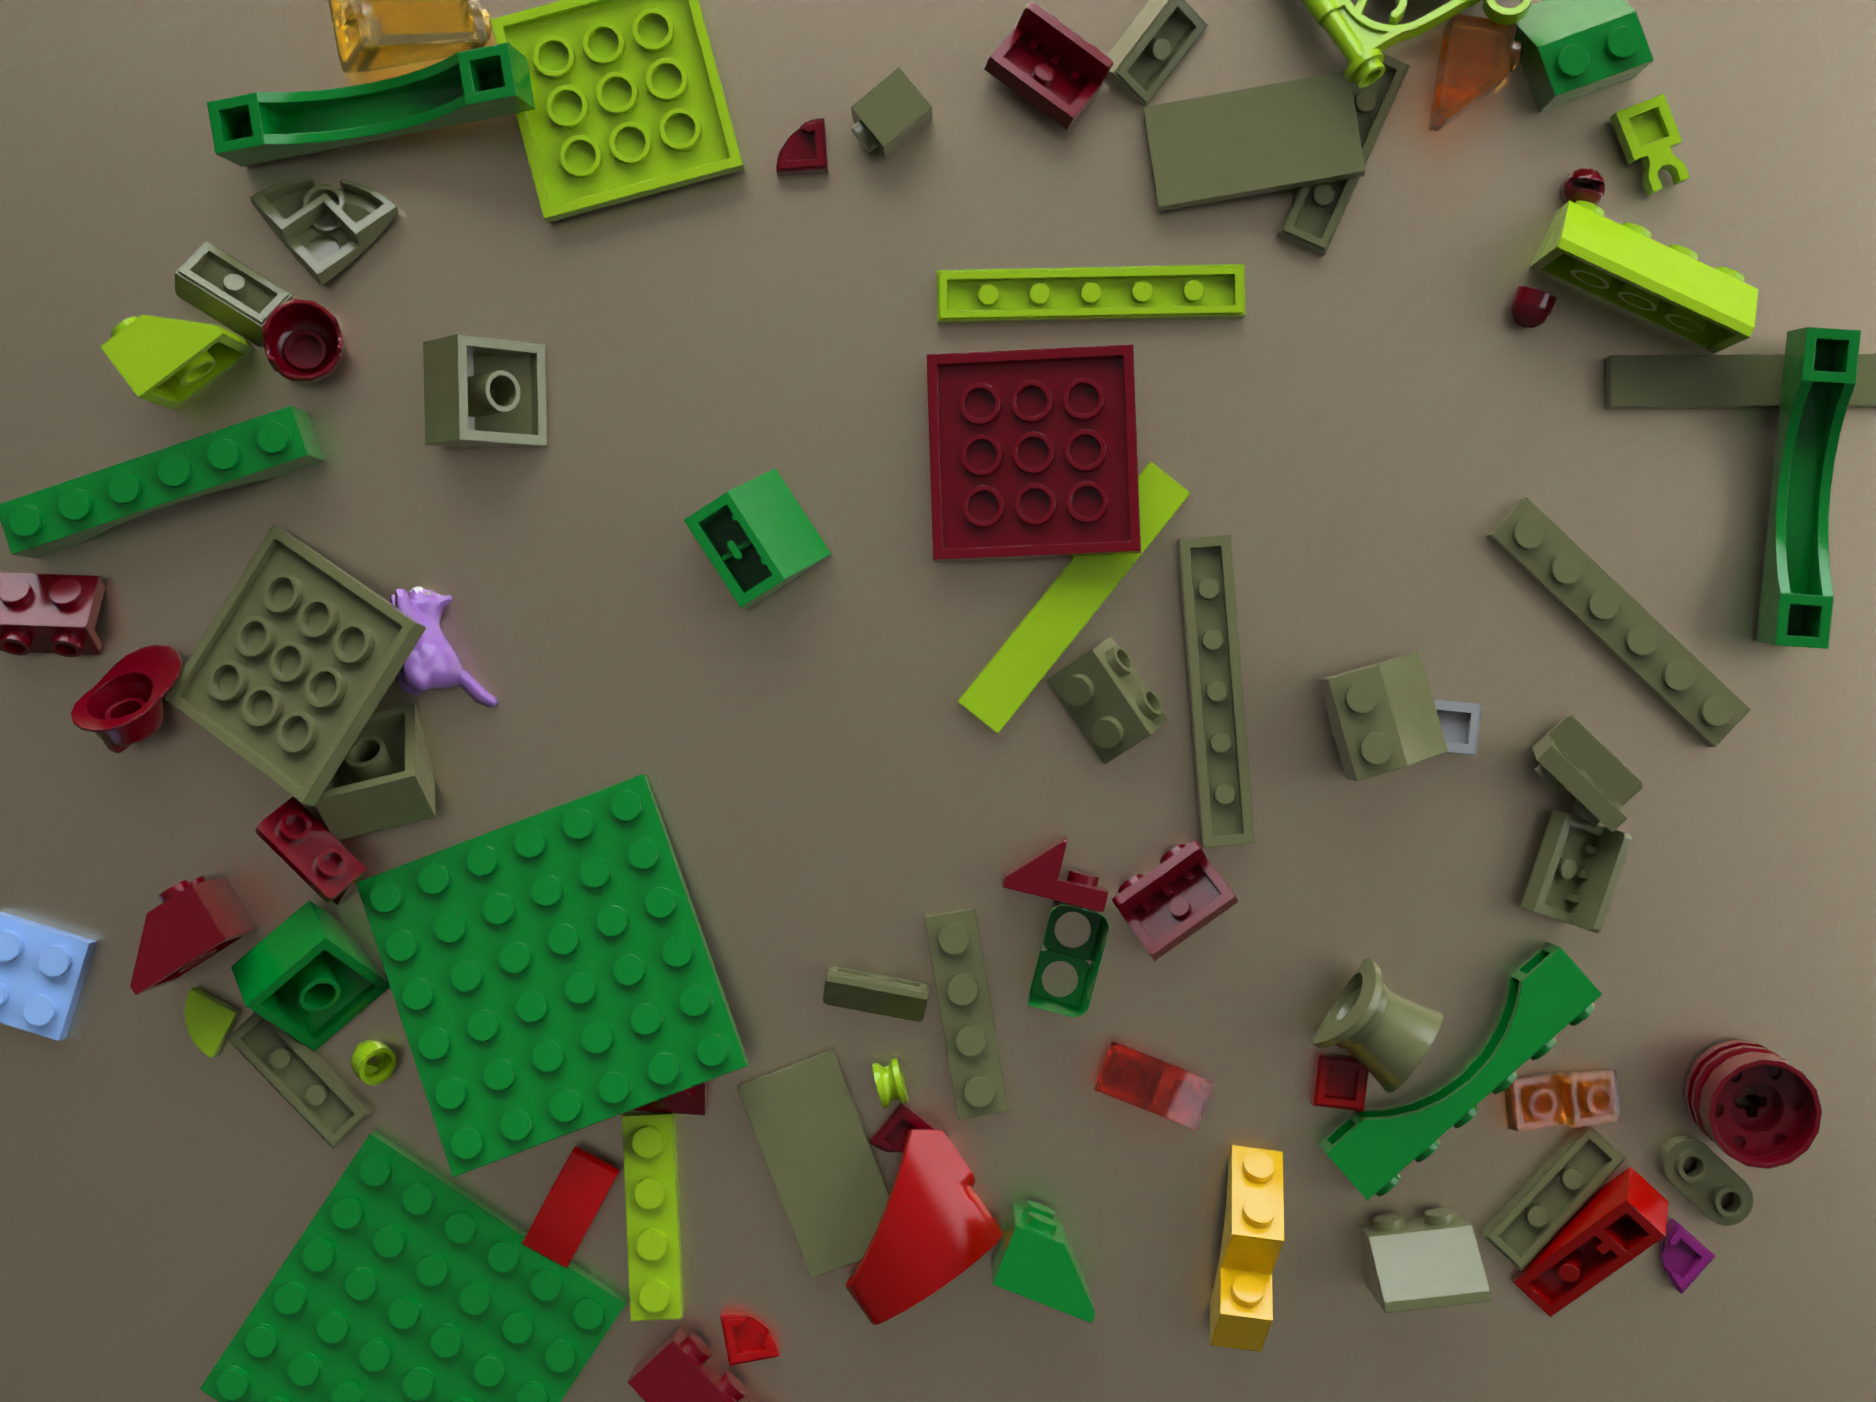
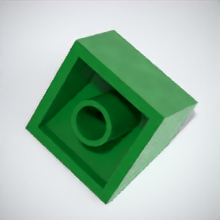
(1579, 48)
(309, 976)
(1040, 1262)

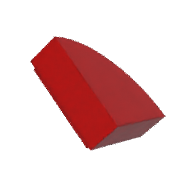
(747, 1338)

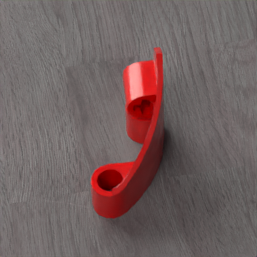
(927, 1231)

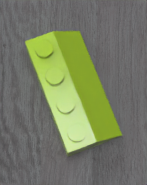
(1646, 277)

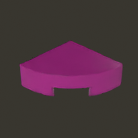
(1682, 1256)

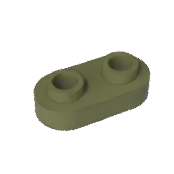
(1707, 1181)

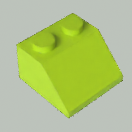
(171, 357)

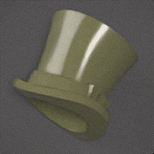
(1379, 1027)

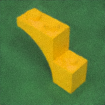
(1249, 1249)

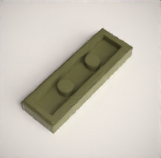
(302, 1079)
(1552, 1195)

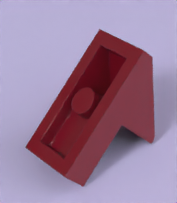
(1041, 877)

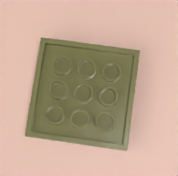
(294, 665)

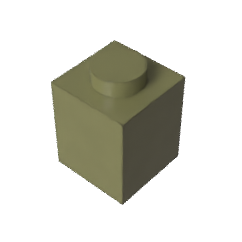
(890, 114)

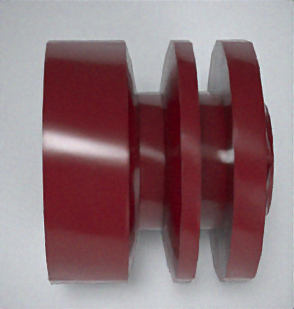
(1772, 1122)

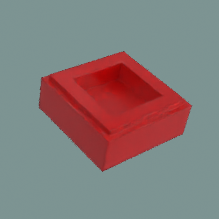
(1339, 1082)

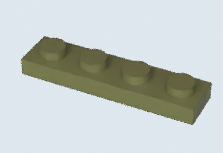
(966, 1013)

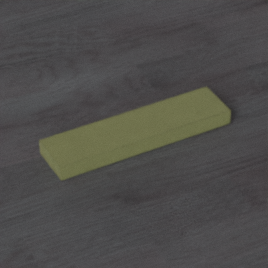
(1319, 207)

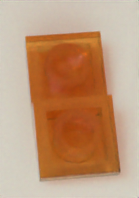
(1563, 1098)

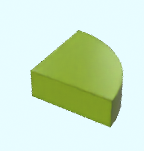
(208, 1020)

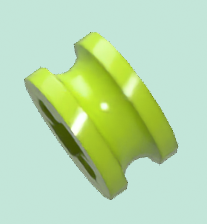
(890, 1082)

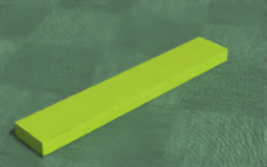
(1091, 294)
(1065, 610)

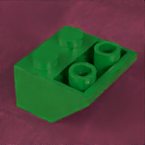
(757, 538)

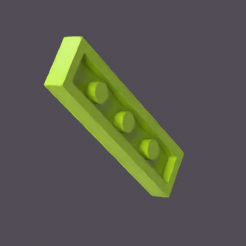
(653, 1216)

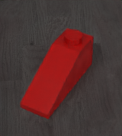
(1595, 1242)

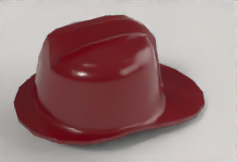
(128, 699)

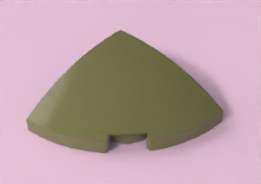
(324, 224)

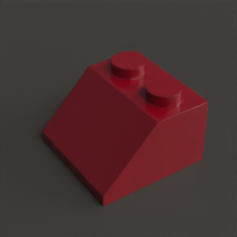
(188, 929)

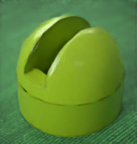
(368, 1071)

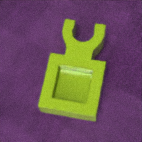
(1647, 135)

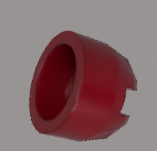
(1582, 175)
(1531, 306)

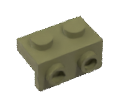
(1108, 699)
(1588, 770)
(1576, 871)

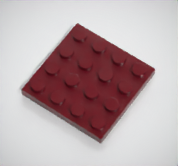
(1033, 453)

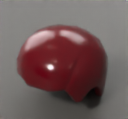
(302, 341)

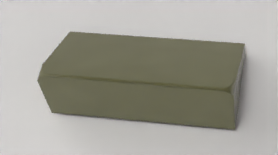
(1153, 47)
(229, 291)
(875, 993)

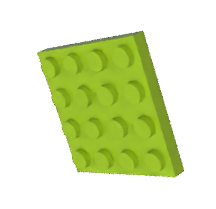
(619, 101)

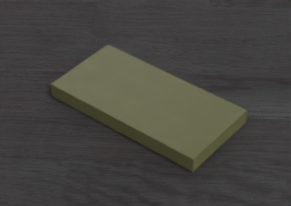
(1254, 141)
(818, 1159)

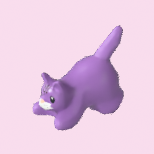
(433, 660)

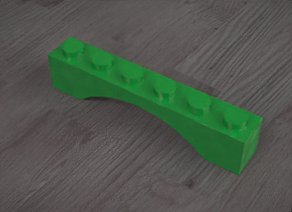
(449, 93)
(1812, 409)
(203, 465)
(1538, 1004)

